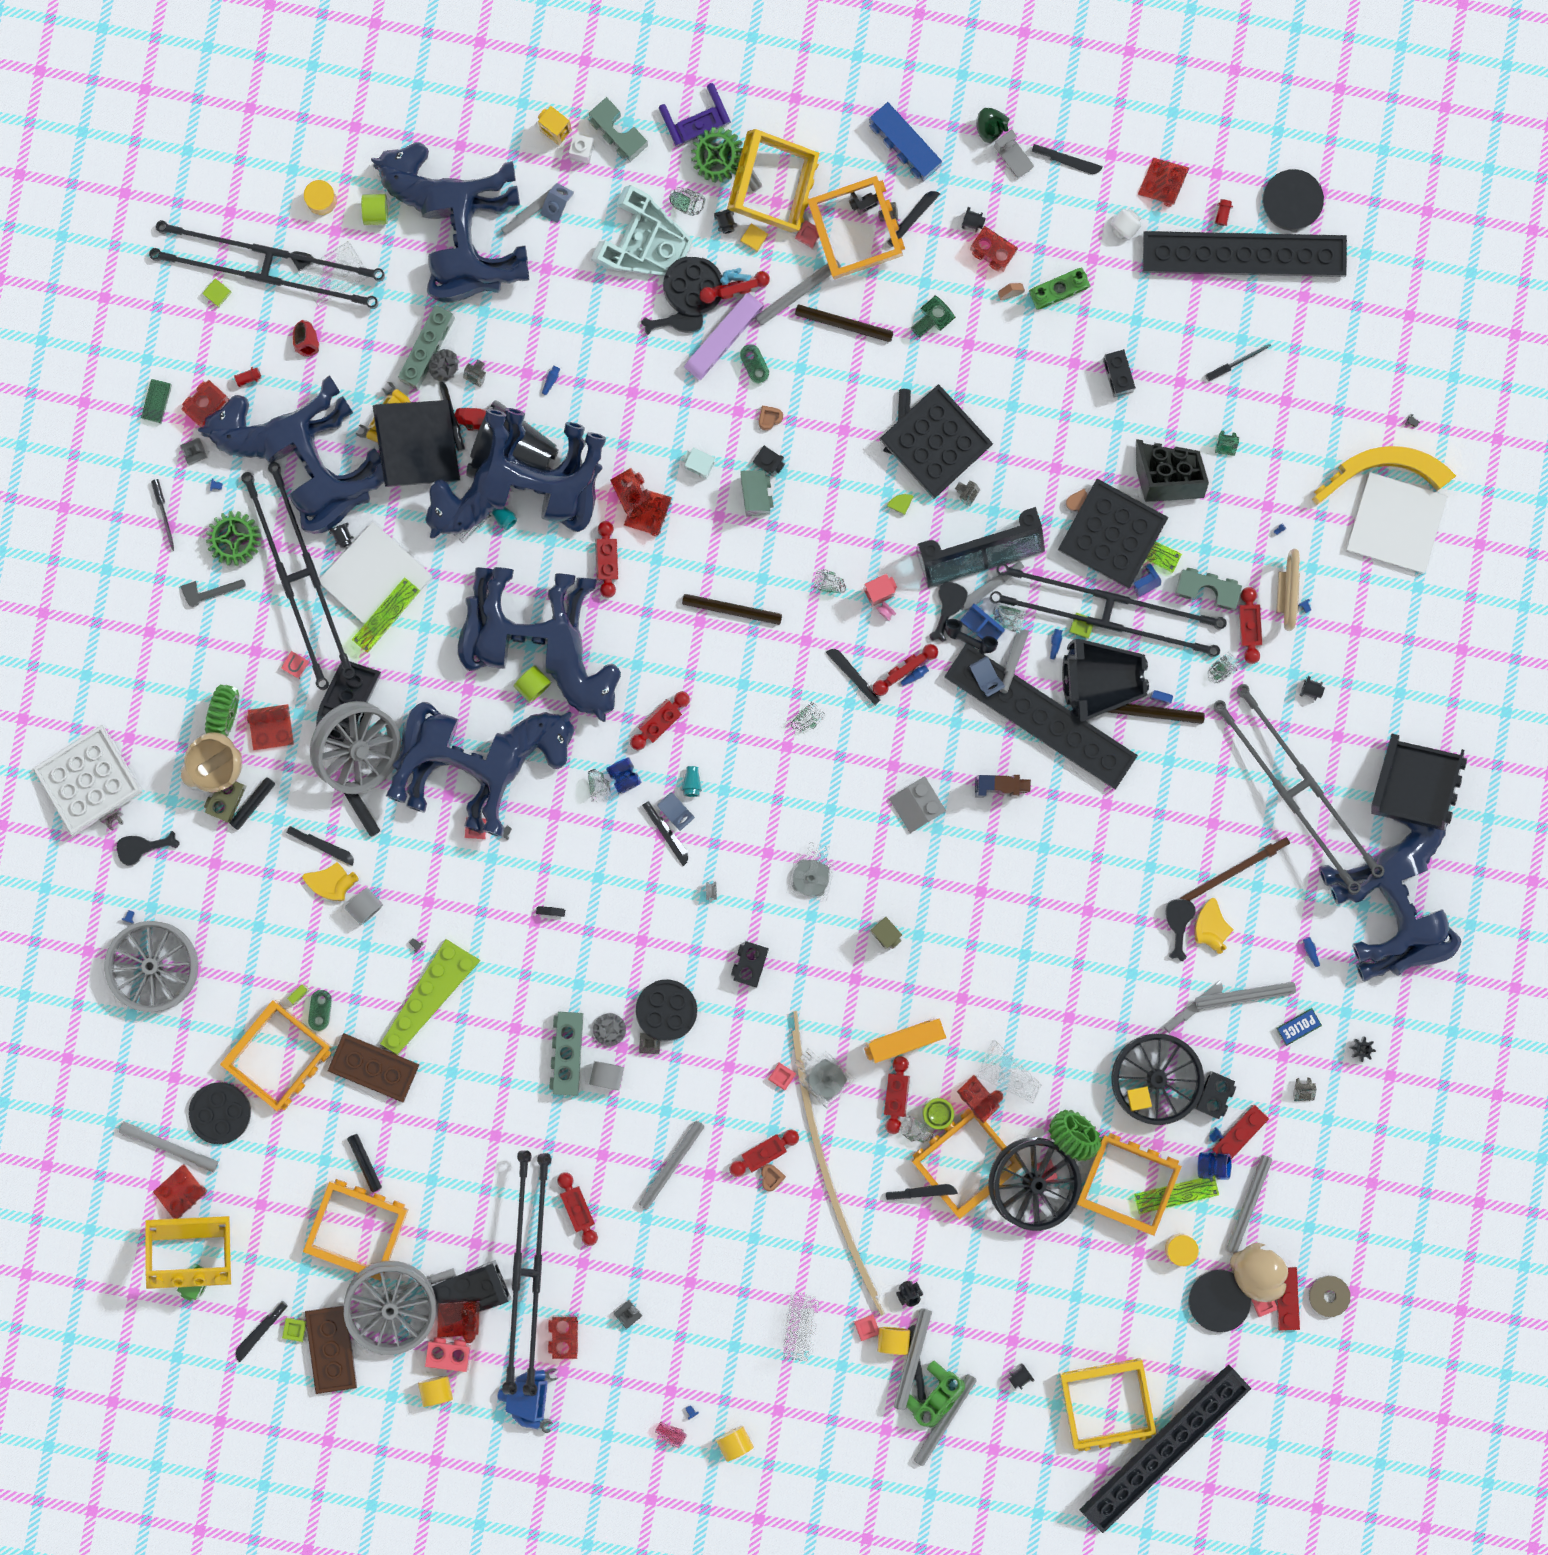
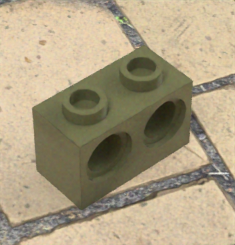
(230, 802)
(886, 933)

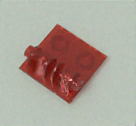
(1163, 181)
(653, 519)
(270, 727)
(979, 1099)
(180, 1192)
(458, 1320)

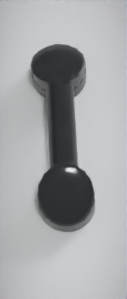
(953, 630)

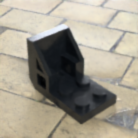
(345, 691)
(478, 1284)

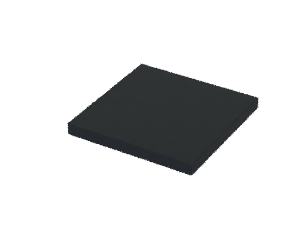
(936, 441)
(416, 443)
(1113, 533)

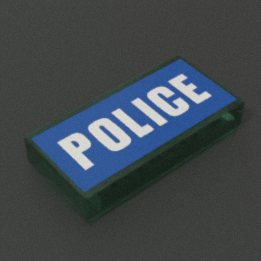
(1298, 1026)

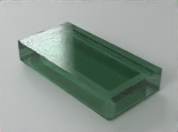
(156, 401)

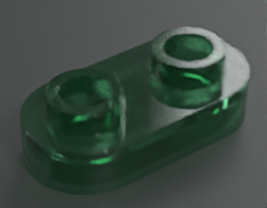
(755, 364)
(320, 1010)

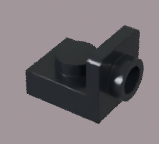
(868, 202)
(769, 461)

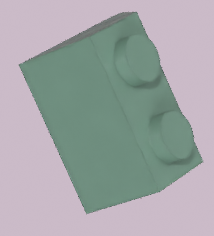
(755, 492)

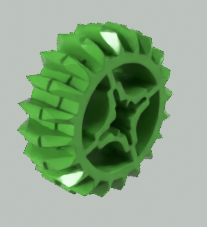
(712, 160)
(236, 556)
(222, 710)
(1075, 1135)

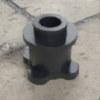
(973, 220)
(725, 221)
(342, 535)
(1312, 688)
(1020, 1377)

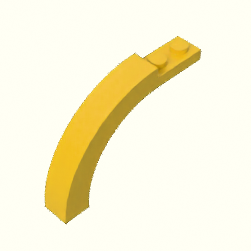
(1416, 461)

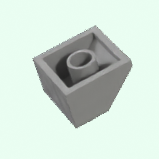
(917, 804)

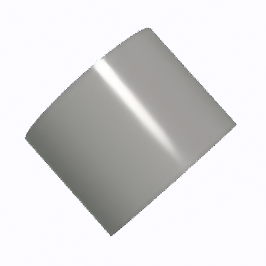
(364, 906)
(606, 1075)

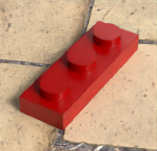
(1241, 1132)
(1289, 1303)

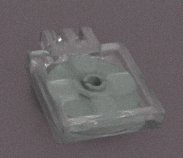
(811, 874)
(823, 1077)

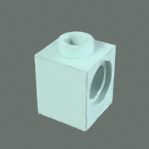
(698, 462)

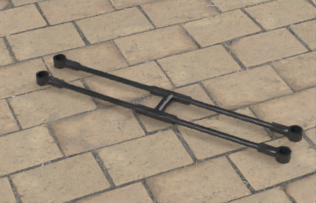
(269, 253)
(310, 570)
(1110, 599)
(530, 1387)

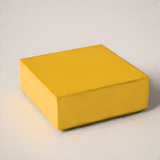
(754, 237)
(1139, 1099)

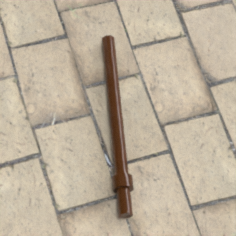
(1269, 850)

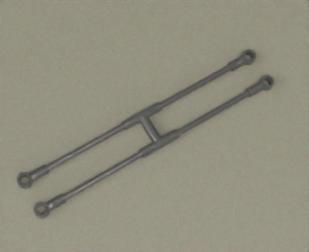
(1307, 782)

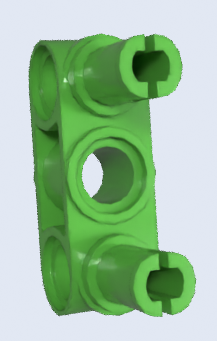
(1073, 281)
(940, 1399)

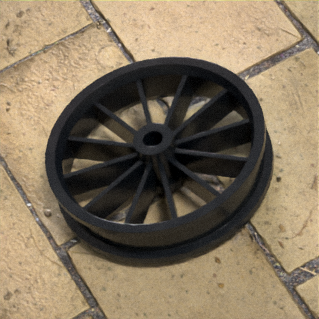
(1158, 1078)
(1034, 1184)

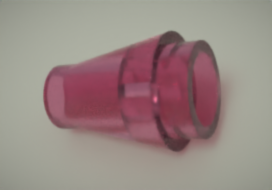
(671, 1434)

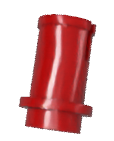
(1223, 212)
(248, 376)

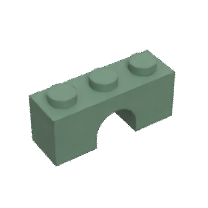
(629, 143)
(1226, 592)

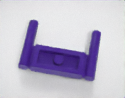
(696, 125)

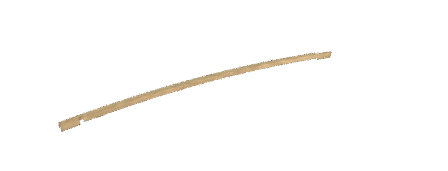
(826, 1175)

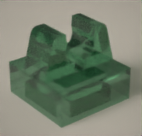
(1227, 444)

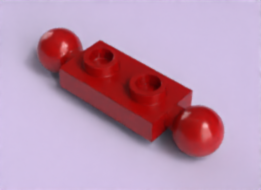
(726, 291)
(606, 559)
(1250, 625)
(929, 652)
(660, 720)
(897, 1094)
(764, 1153)
(577, 1209)

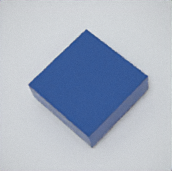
(1161, 697)

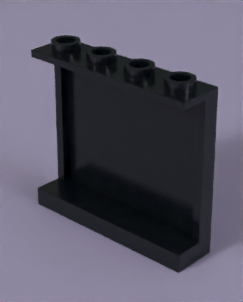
(1418, 784)

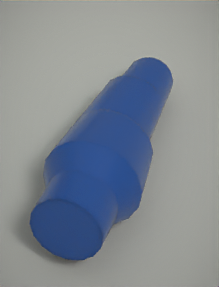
(551, 378)
(1056, 640)
(916, 674)
(1311, 950)

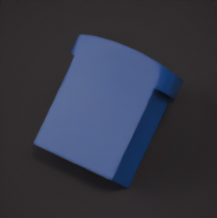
(1148, 582)

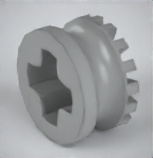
(711, 891)

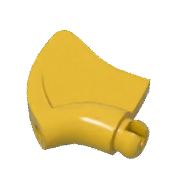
(331, 882)
(1211, 927)

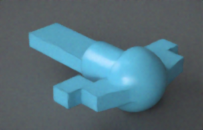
(733, 275)

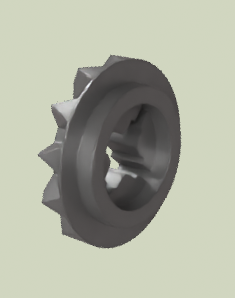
(438, 360)
(618, 1025)

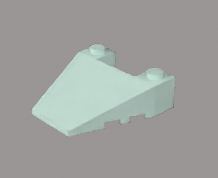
(649, 241)

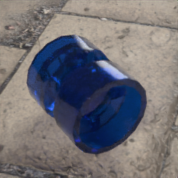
(624, 776)
(1217, 1166)

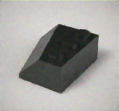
(1170, 472)

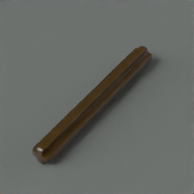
(844, 323)
(732, 609)
(1160, 713)

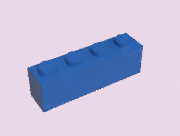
(905, 141)

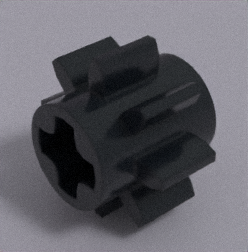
(1356, 1048)
(909, 1293)

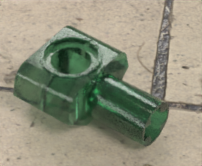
(929, 320)

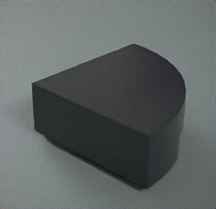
(299, 263)
(551, 911)

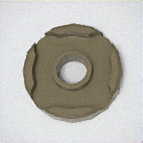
(1341, 1300)

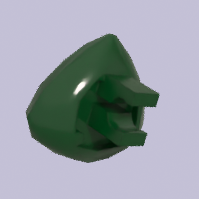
(991, 124)

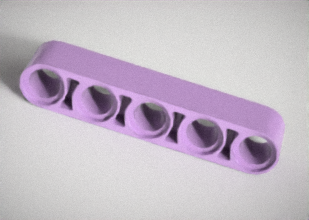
(723, 336)

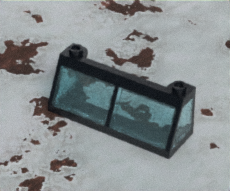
(982, 553)

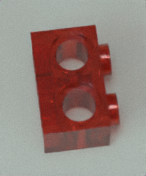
(997, 244)
(630, 494)
(569, 1337)

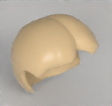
(211, 763)
(1259, 1273)

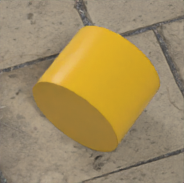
(320, 197)
(1181, 1249)
(893, 1340)
(435, 1391)
(734, 1443)

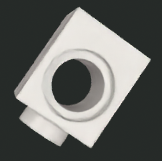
(581, 148)

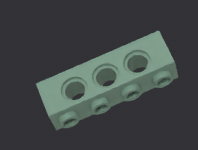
(426, 346)
(575, 1021)

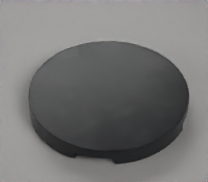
(1293, 199)
(686, 280)
(666, 1010)
(219, 1113)
(1218, 1301)

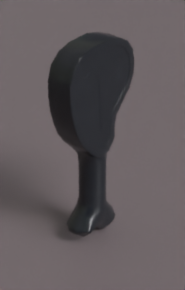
(678, 321)
(953, 599)
(132, 848)
(1178, 914)

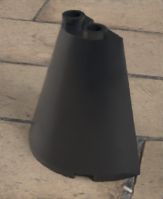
(532, 450)
(1101, 678)

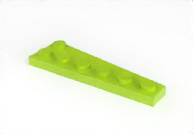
(438, 982)

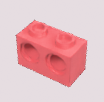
(880, 589)
(448, 1361)

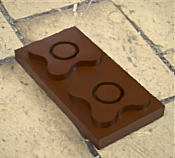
(373, 1067)
(330, 1350)

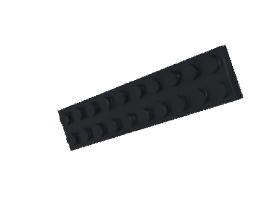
(1244, 254)
(1046, 721)
(1165, 1449)

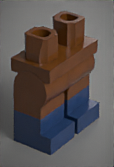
(1001, 784)

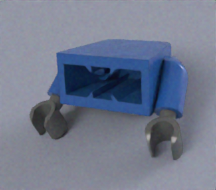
(529, 1410)

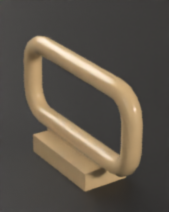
(1289, 590)

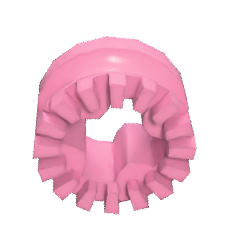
(886, 611)

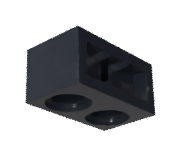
(1118, 373)
(755, 965)
(1210, 1093)

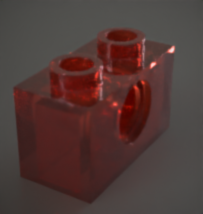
(216, 398)

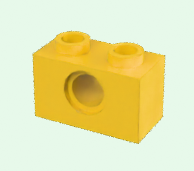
(554, 125)

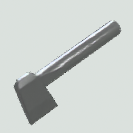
(193, 597)

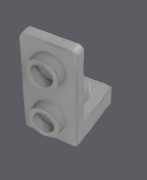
(1013, 154)

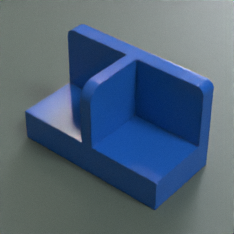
(981, 623)

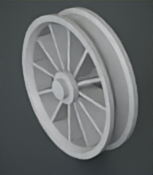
(355, 747)
(151, 966)
(389, 1307)

